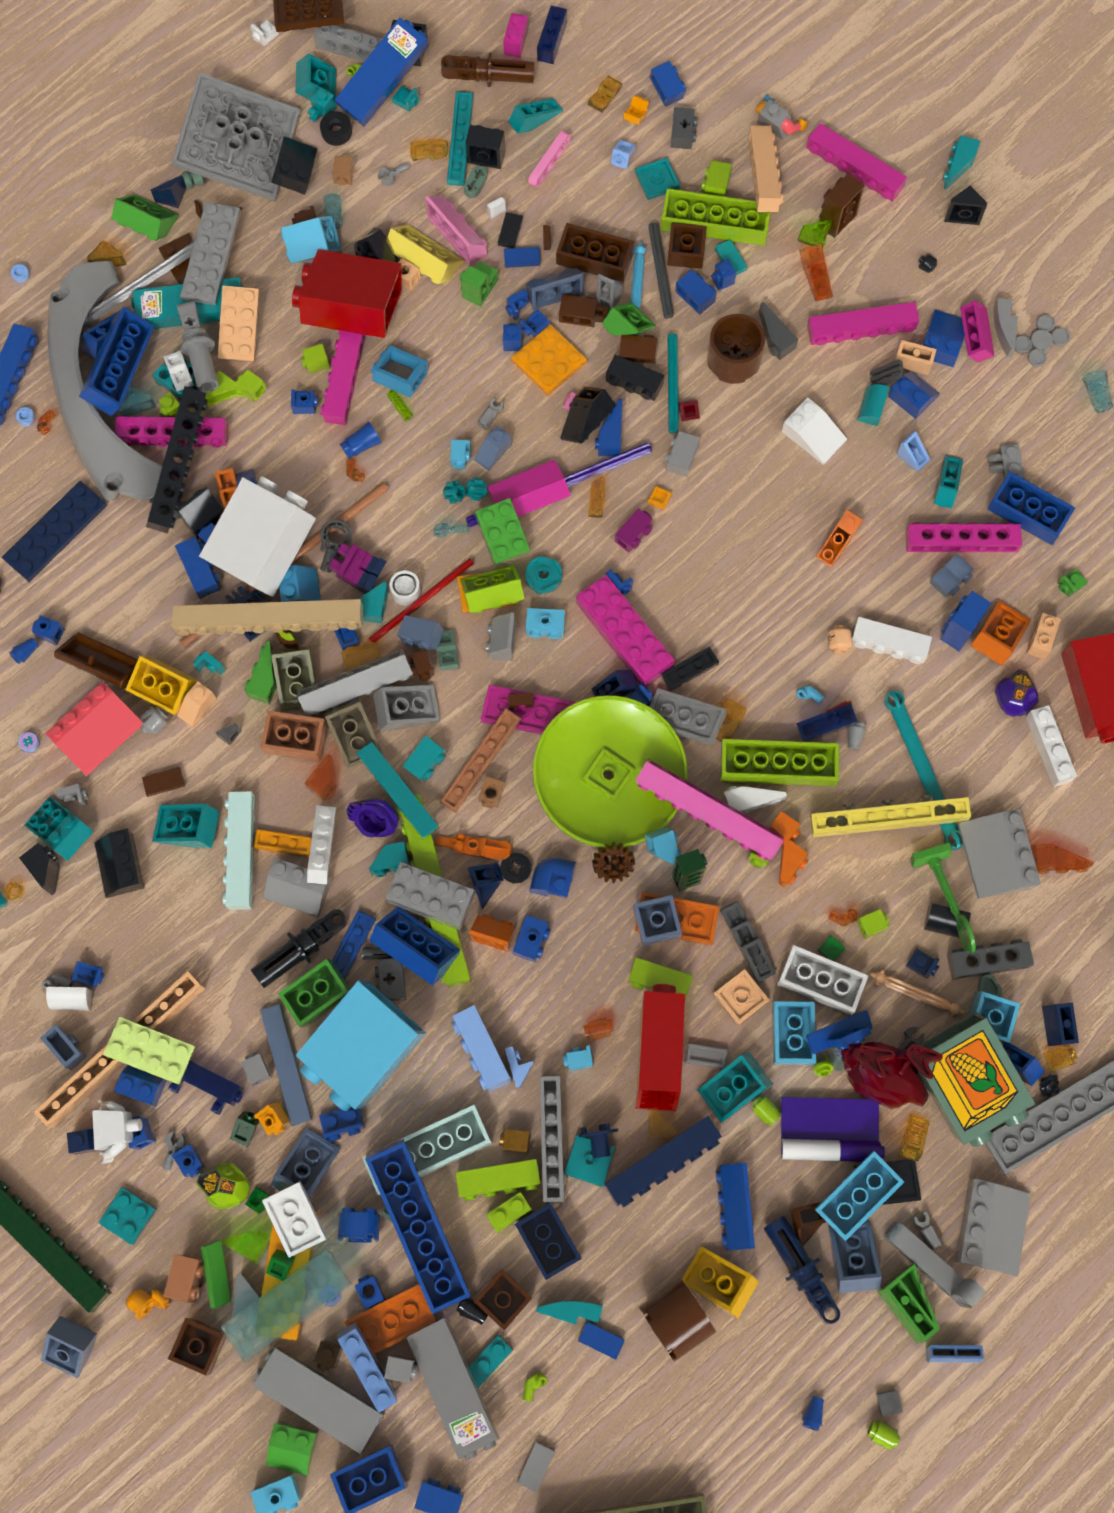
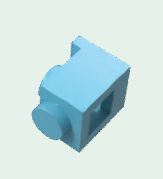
(460, 453)
(578, 1059)

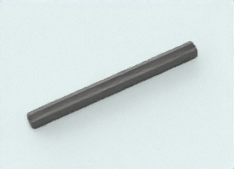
(660, 270)

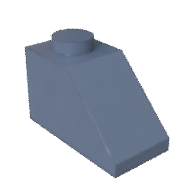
(493, 447)

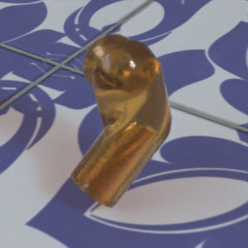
(43, 421)
(352, 472)

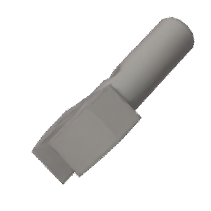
(391, 173)
(172, 1148)

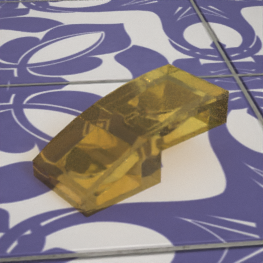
(606, 93)
(431, 148)

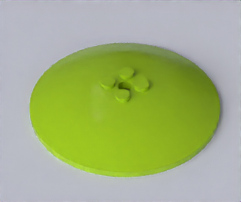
(600, 737)

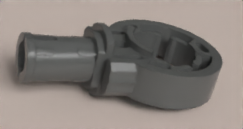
(329, 553)

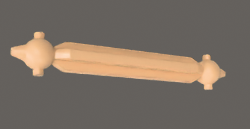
(917, 993)

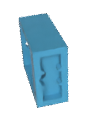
(394, 382)

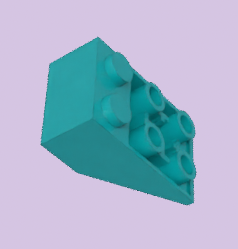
(58, 828)

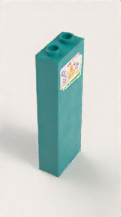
(160, 305)

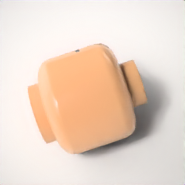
(840, 639)

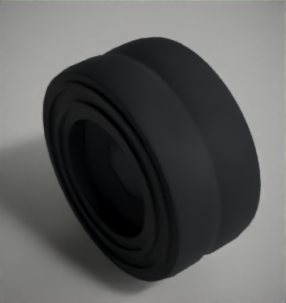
(335, 137)

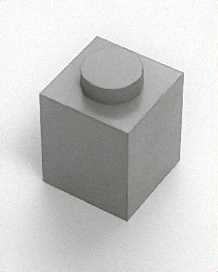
(256, 1068)

